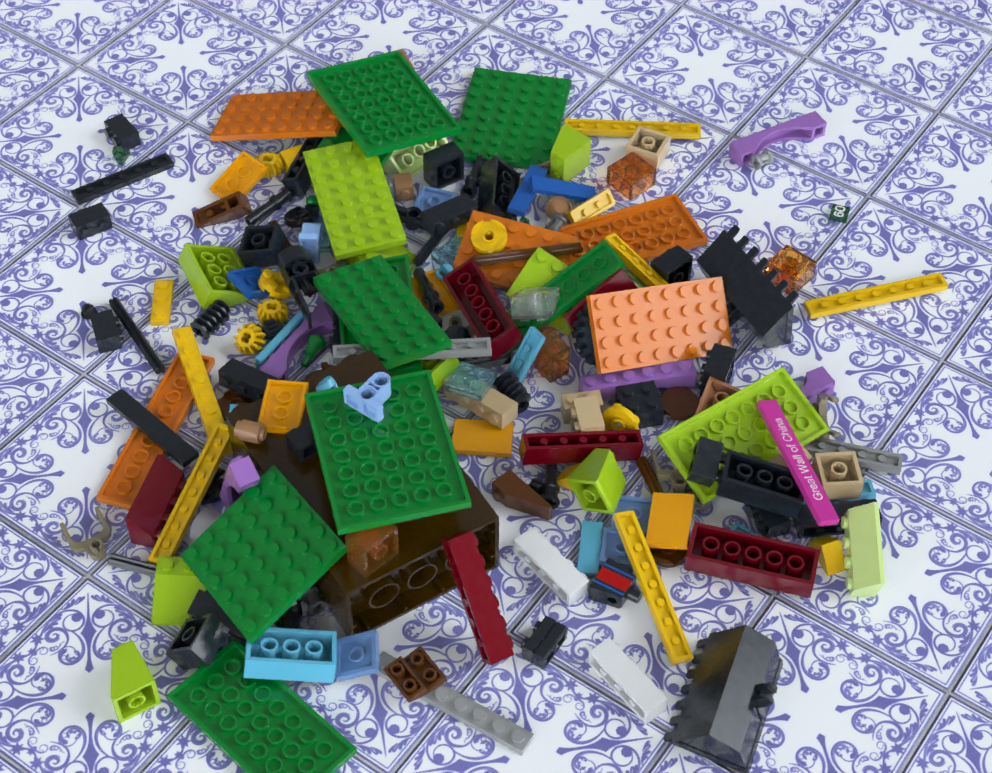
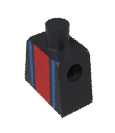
(614, 585)

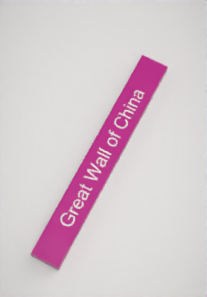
(798, 463)

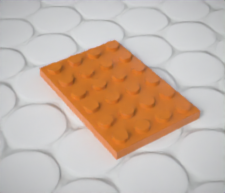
(519, 237)

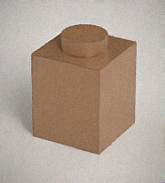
(403, 187)

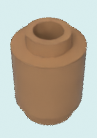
(250, 431)

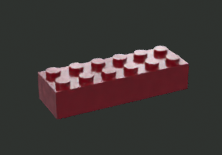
(483, 307)
(752, 559)

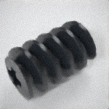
(211, 319)
(511, 387)

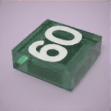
(839, 213)

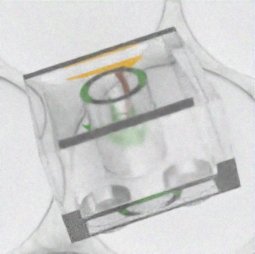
(534, 303)

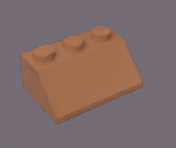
(715, 392)

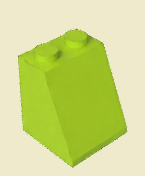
(569, 154)
(598, 482)
(131, 683)

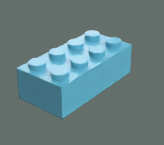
(292, 655)

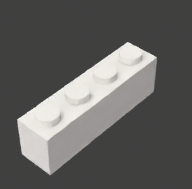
(551, 566)
(628, 680)

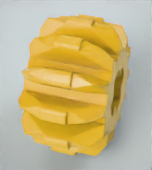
(273, 162)
(272, 309)
(249, 339)

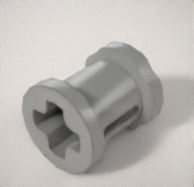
(762, 159)

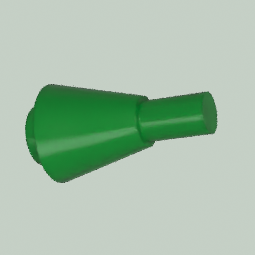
(314, 346)

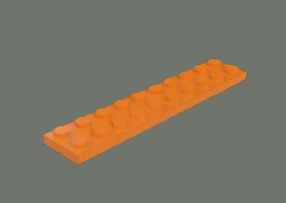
(170, 405)

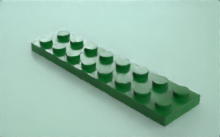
(577, 282)

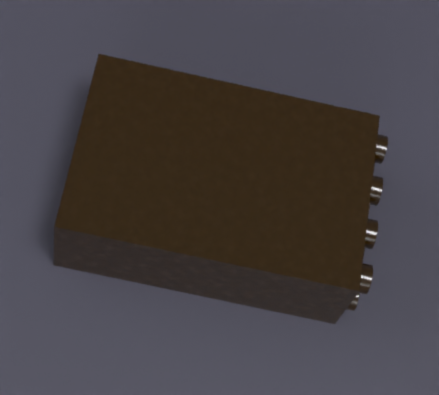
(421, 566)

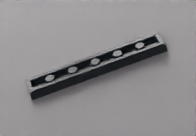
(122, 178)
(152, 428)

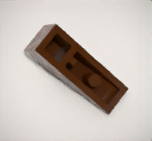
(223, 210)
(519, 496)

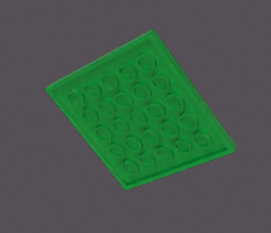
(263, 553)

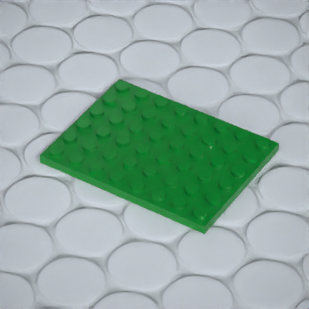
(383, 103)
(512, 117)
(390, 467)

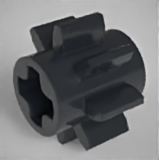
(271, 328)

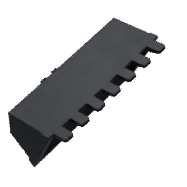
(749, 289)
(728, 697)

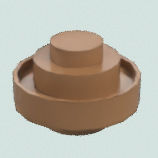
(558, 205)

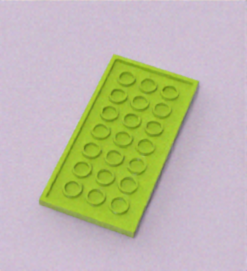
(354, 200)
(741, 427)

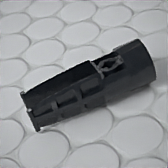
(298, 275)

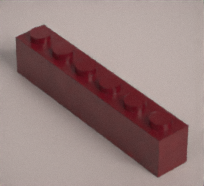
(576, 446)
(477, 596)

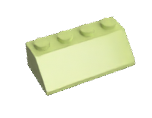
(410, 158)
(863, 550)

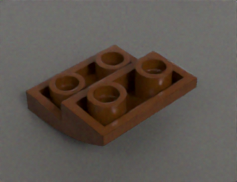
(415, 674)

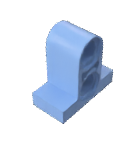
(311, 239)
(369, 396)

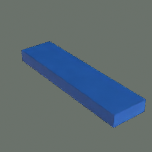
(561, 188)
(524, 196)

